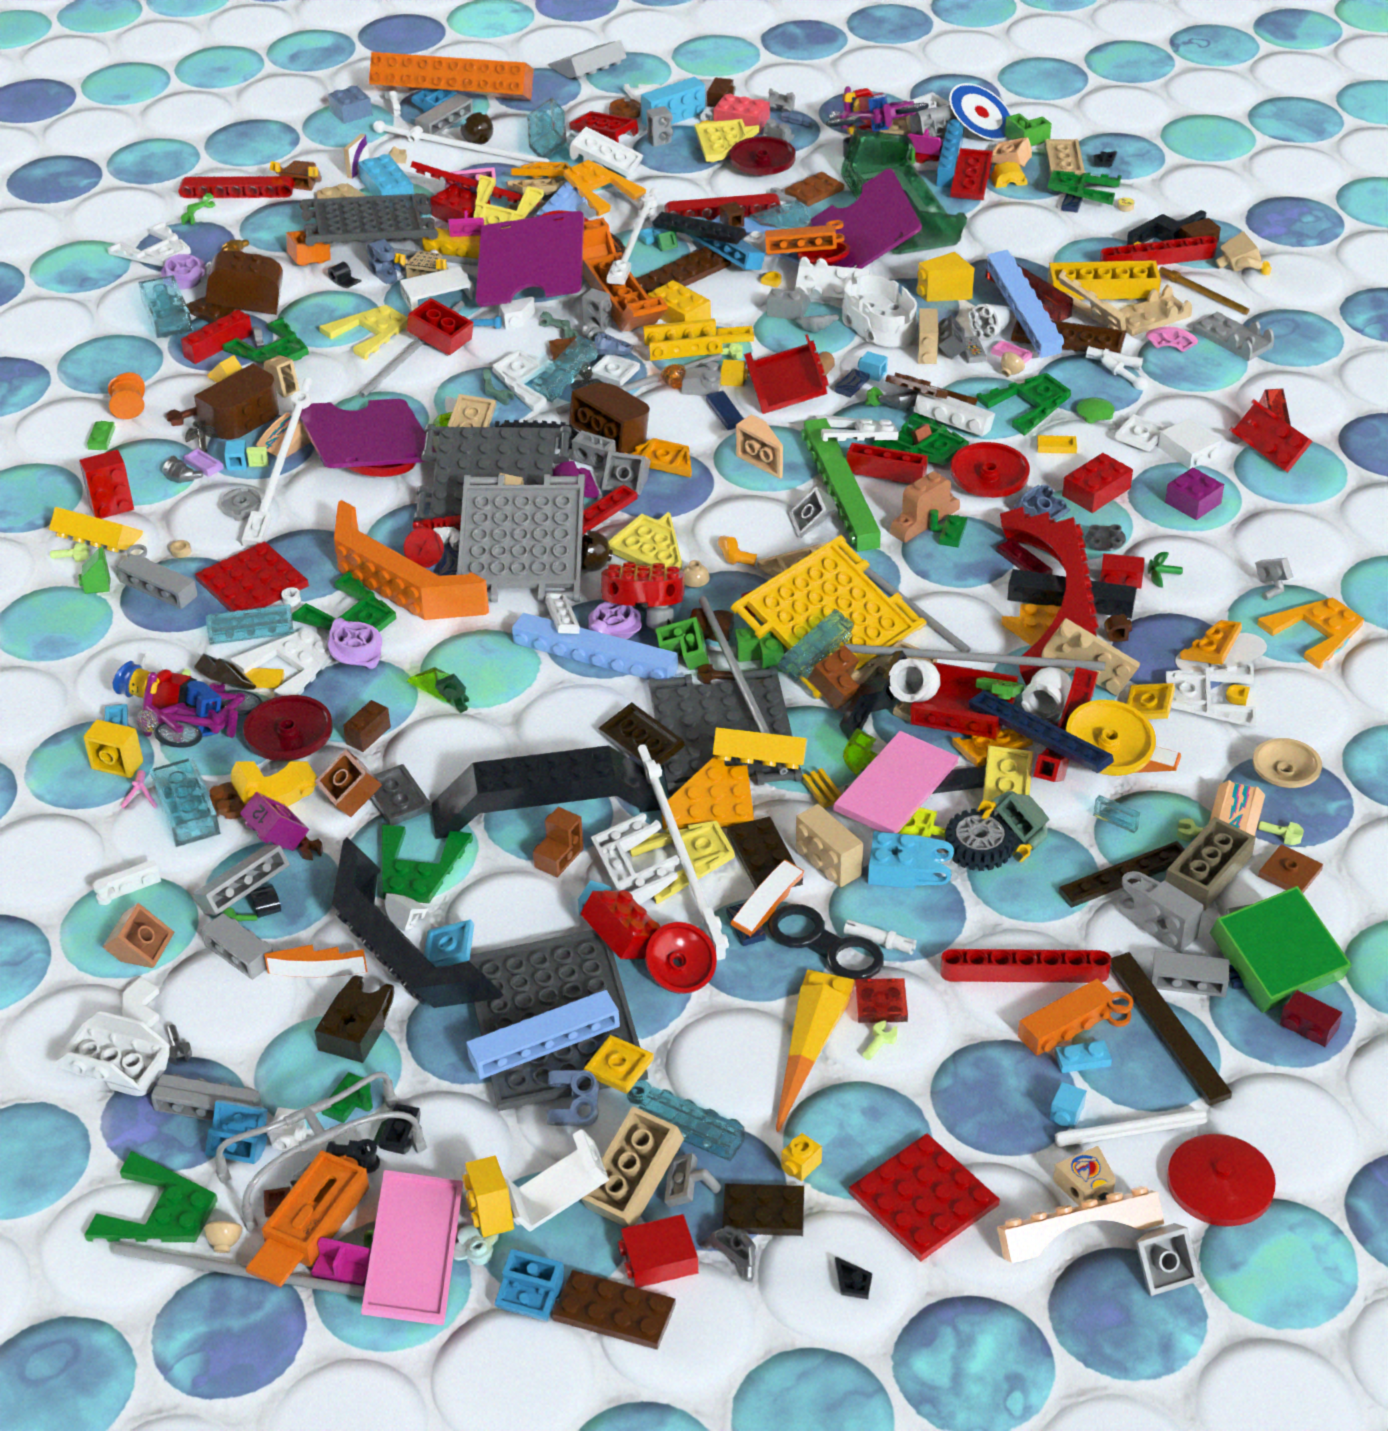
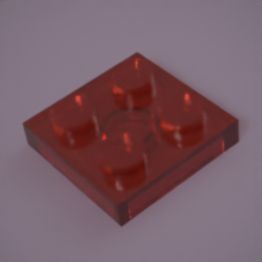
(881, 1000)

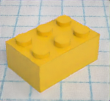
(682, 303)

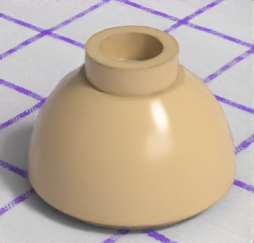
(1011, 364)
(696, 574)
(223, 1235)

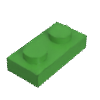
(101, 435)

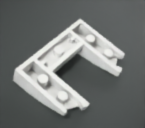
(612, 847)

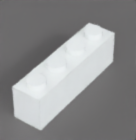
(955, 413)

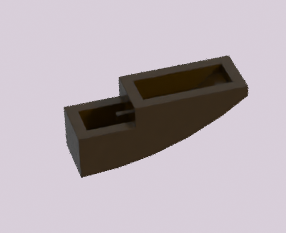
(223, 672)

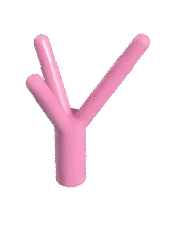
(139, 785)

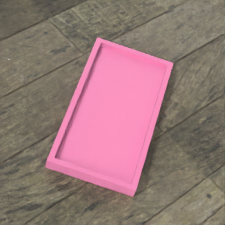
(896, 783)
(413, 1248)

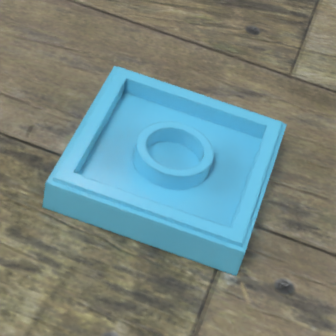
(449, 943)

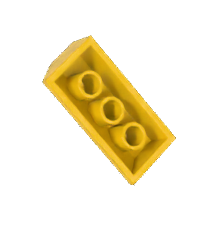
(93, 529)
(759, 746)

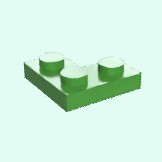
(1003, 688)

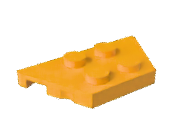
(540, 169)
(666, 456)

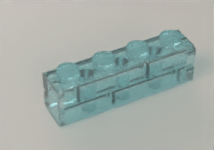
(565, 368)
(250, 624)
(816, 645)
(697, 1125)

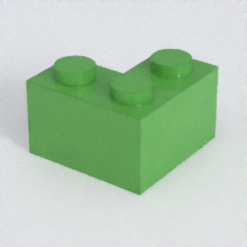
(1035, 129)
(686, 639)
(750, 648)

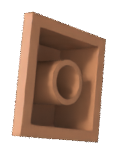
(138, 937)

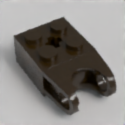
(354, 1020)

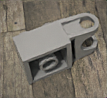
(1162, 910)

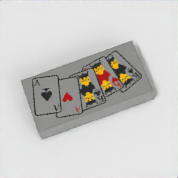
(974, 351)

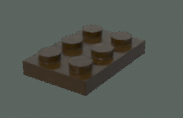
(764, 1208)

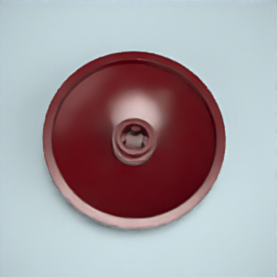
(762, 155)
(288, 727)

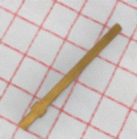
(1176, 277)

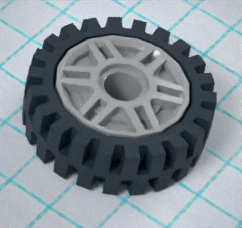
(980, 840)

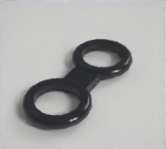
(825, 942)

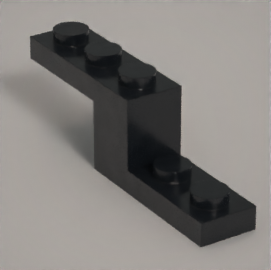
(1162, 228)
(869, 698)

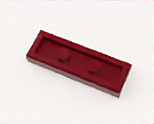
(1022, 557)

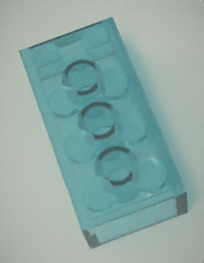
(546, 128)
(165, 306)
(185, 801)

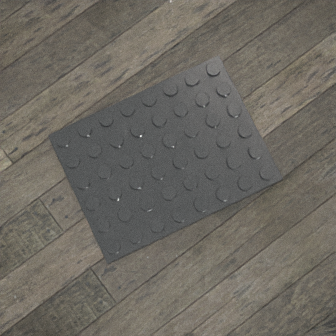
(540, 979)

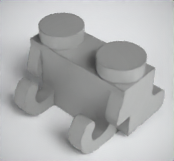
(781, 101)
(777, 130)

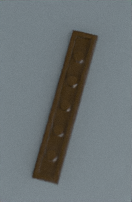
(1111, 878)

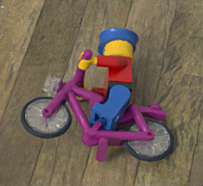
(872, 110)
(182, 705)

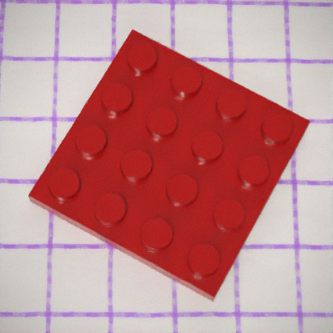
(251, 578)
(924, 1196)

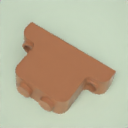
(918, 500)

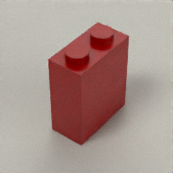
(658, 1251)

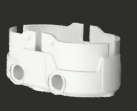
(879, 311)

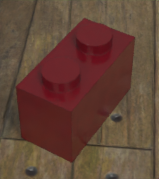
(1311, 1018)

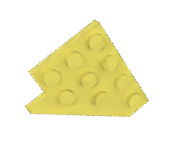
(720, 136)
(648, 542)

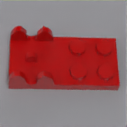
(605, 124)
(971, 174)
(1271, 436)

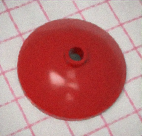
(831, 256)
(690, 948)

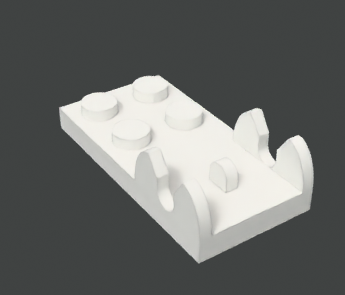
(605, 151)
(825, 281)

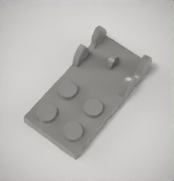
(1234, 336)

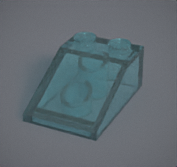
(784, 216)

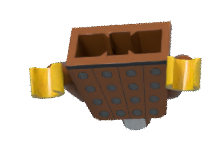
(303, 173)

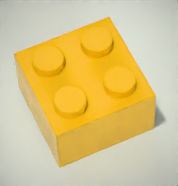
(113, 748)
(488, 1196)

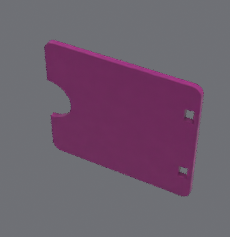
(873, 220)
(530, 255)
(372, 436)

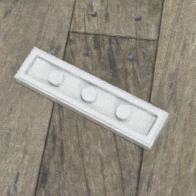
(562, 613)

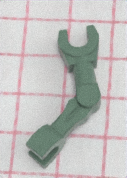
(564, 324)
(502, 396)

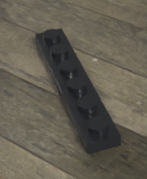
(699, 228)

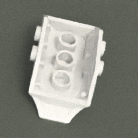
(116, 1052)

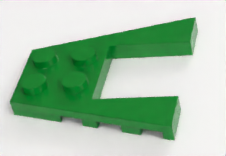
(1073, 184)
(287, 346)
(1040, 391)
(939, 446)
(367, 610)
(414, 878)
(176, 1216)

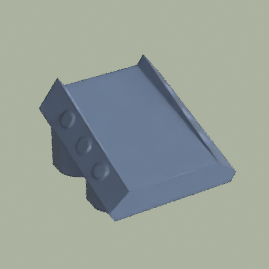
(609, 345)
(1041, 500)

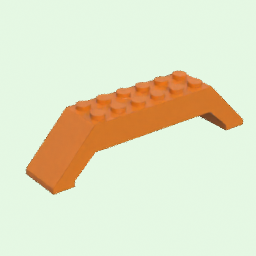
(630, 303)
(401, 578)

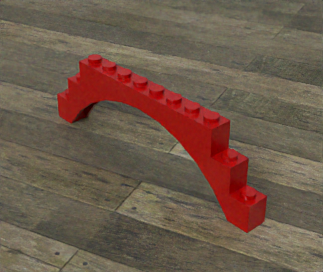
(1065, 545)

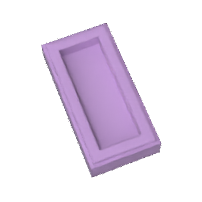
(203, 462)

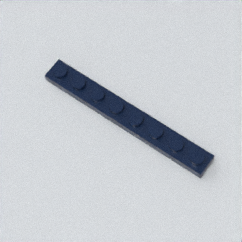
(1042, 732)

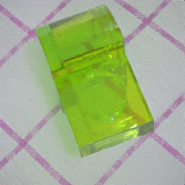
(858, 751)

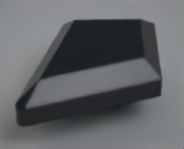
(1105, 159)
(853, 1279)

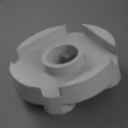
(240, 503)

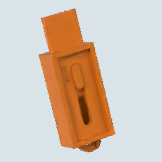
(311, 1210)

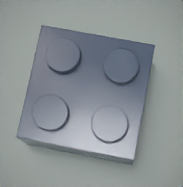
(350, 104)

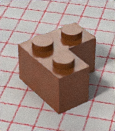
(833, 677)
(561, 843)

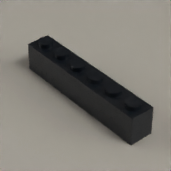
(1050, 590)

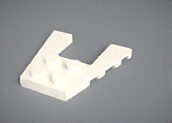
(157, 253)
(519, 369)
(864, 428)
(302, 650)
(1194, 693)

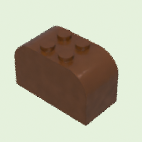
(245, 281)
(239, 402)
(610, 414)

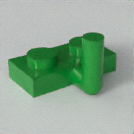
(951, 531)
(360, 1098)

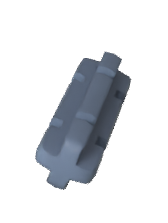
(796, 119)

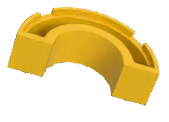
(286, 786)

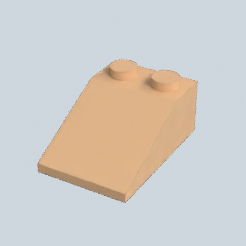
(759, 445)

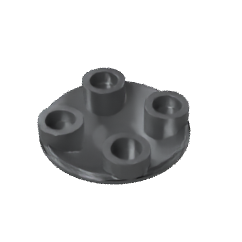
(1105, 537)

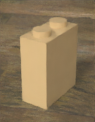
(927, 336)

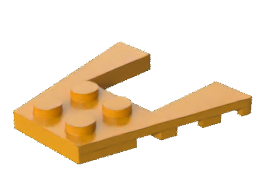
(590, 176)
(1327, 617)

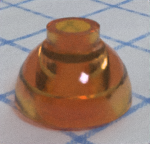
(673, 375)

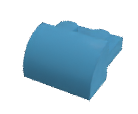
(431, 98)
(233, 1119)
(530, 1285)

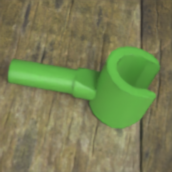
(230, 912)

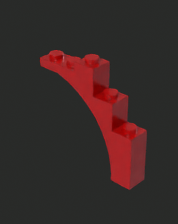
(1050, 764)

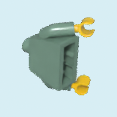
(1023, 817)

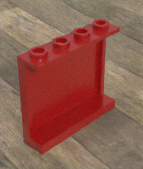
(787, 377)
(950, 705)

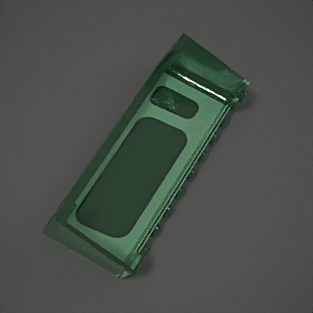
(876, 151)

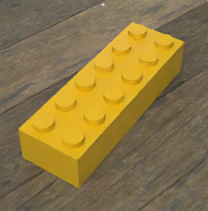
(1109, 279)

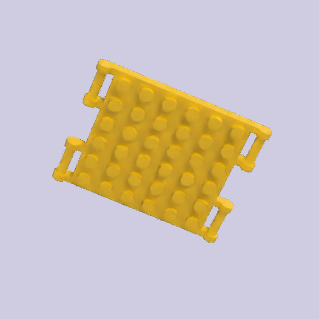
(814, 588)

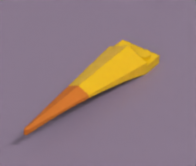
(819, 1009)

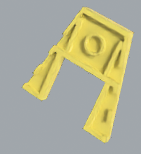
(496, 214)
(381, 321)
(705, 846)

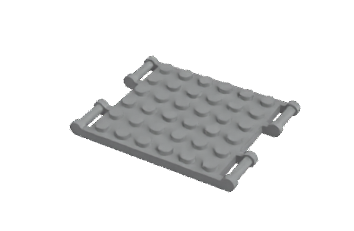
(523, 534)

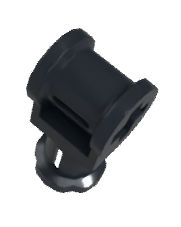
(358, 1151)

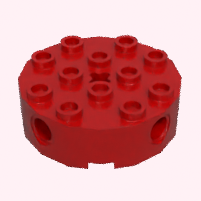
(642, 584)

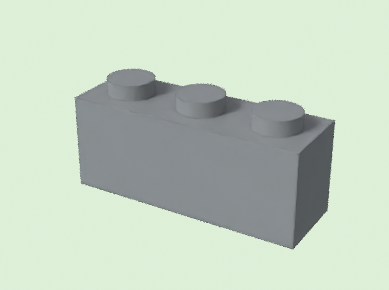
(236, 945)
(1190, 973)

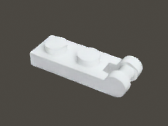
(126, 881)

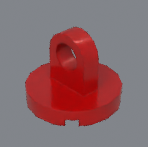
(424, 547)

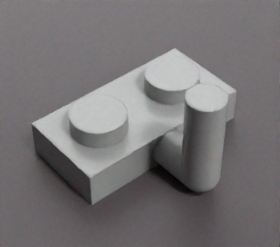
(1276, 571)
(682, 1178)

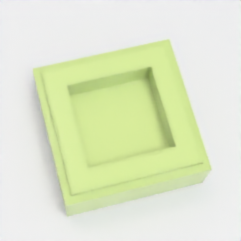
(257, 456)

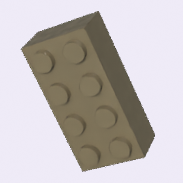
(1211, 861)

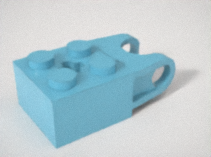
(907, 860)

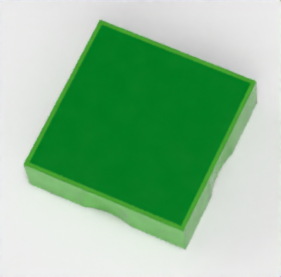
(1280, 948)

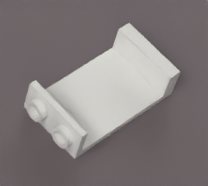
(435, 284)
(558, 1185)

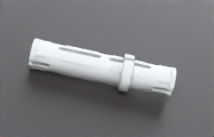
(1129, 361)
(885, 938)

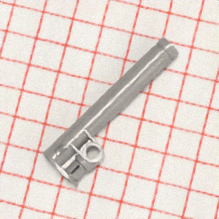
(932, 119)

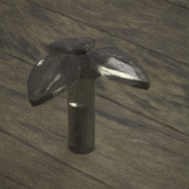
(585, 373)
(200, 430)

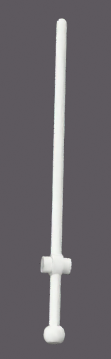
(416, 134)

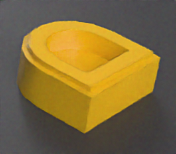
(772, 279)
(1237, 694)

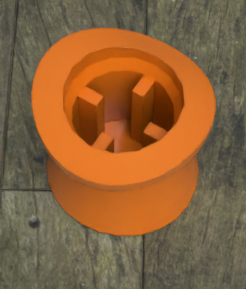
(126, 395)

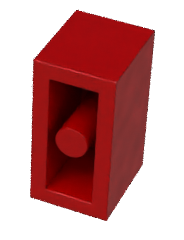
(1122, 570)

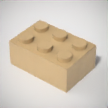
(829, 845)

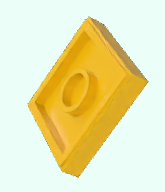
(1152, 699)
(619, 1063)

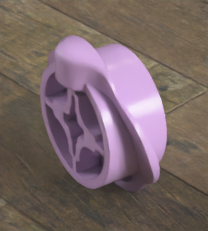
(186, 270)
(615, 620)
(355, 643)

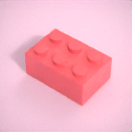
(751, 111)

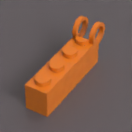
(804, 238)
(1071, 1015)

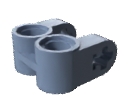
(380, 263)
(580, 1098)

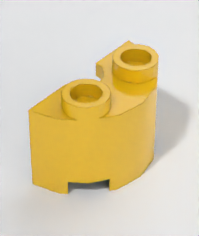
(1006, 173)

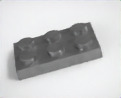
(399, 796)

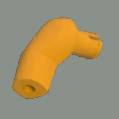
(733, 554)

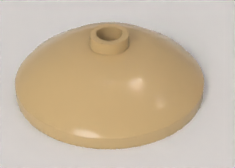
(1287, 762)

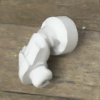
(449, 535)

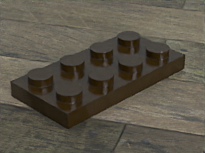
(635, 728)
(759, 848)

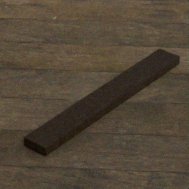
(1170, 1029)

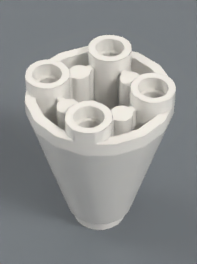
(989, 320)

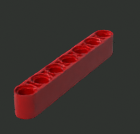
(243, 182)
(713, 204)
(1164, 251)
(1025, 965)

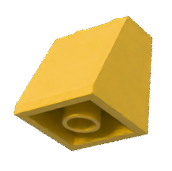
(945, 278)

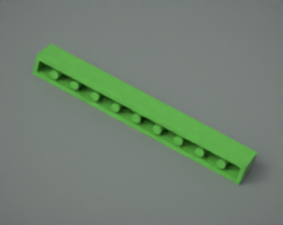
(842, 486)

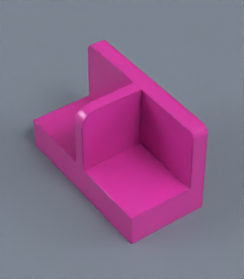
(926, 144)
(465, 226)
(341, 1262)

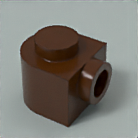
(1118, 628)

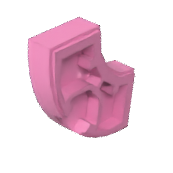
(1171, 337)

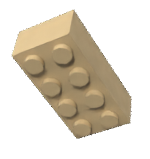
(634, 1167)

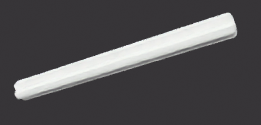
(1130, 1128)

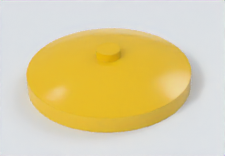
(1117, 730)

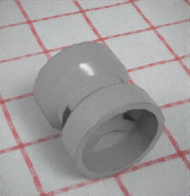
(591, 330)

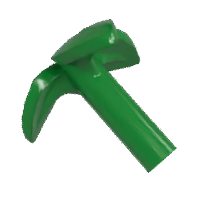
(1155, 568)

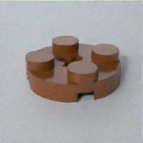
(624, 108)
(220, 798)

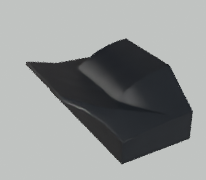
(396, 1133)

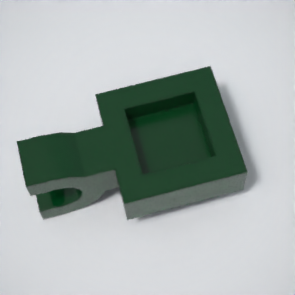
(454, 689)

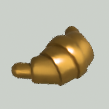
(235, 245)

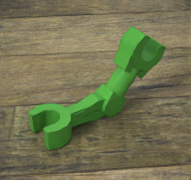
(192, 208)

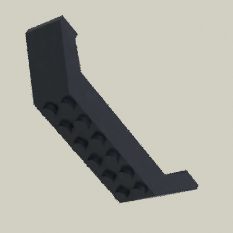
(540, 782)
(356, 908)

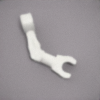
(393, 96)

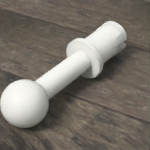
(1117, 368)

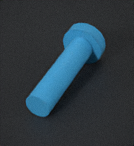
(497, 322)

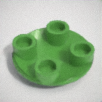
(1095, 409)

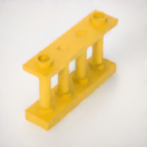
(682, 339)

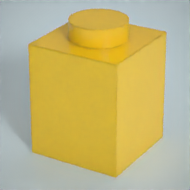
(734, 373)

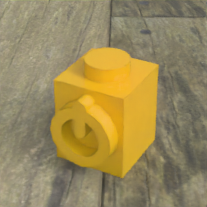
(801, 1157)

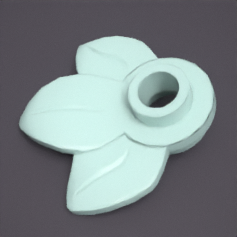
(474, 1246)

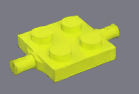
(923, 824)

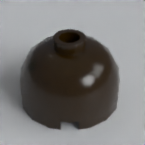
(477, 128)
(595, 551)

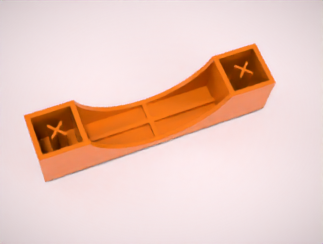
(477, 76)

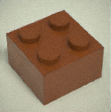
(348, 783)

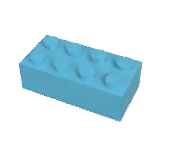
(682, 99)
(384, 176)

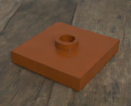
(1290, 869)

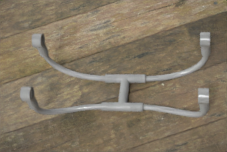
(320, 1135)

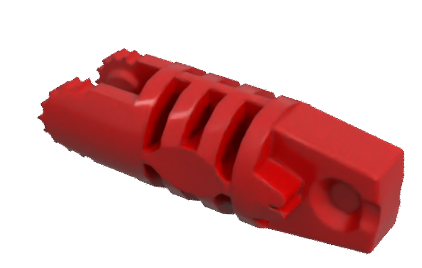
(449, 521)

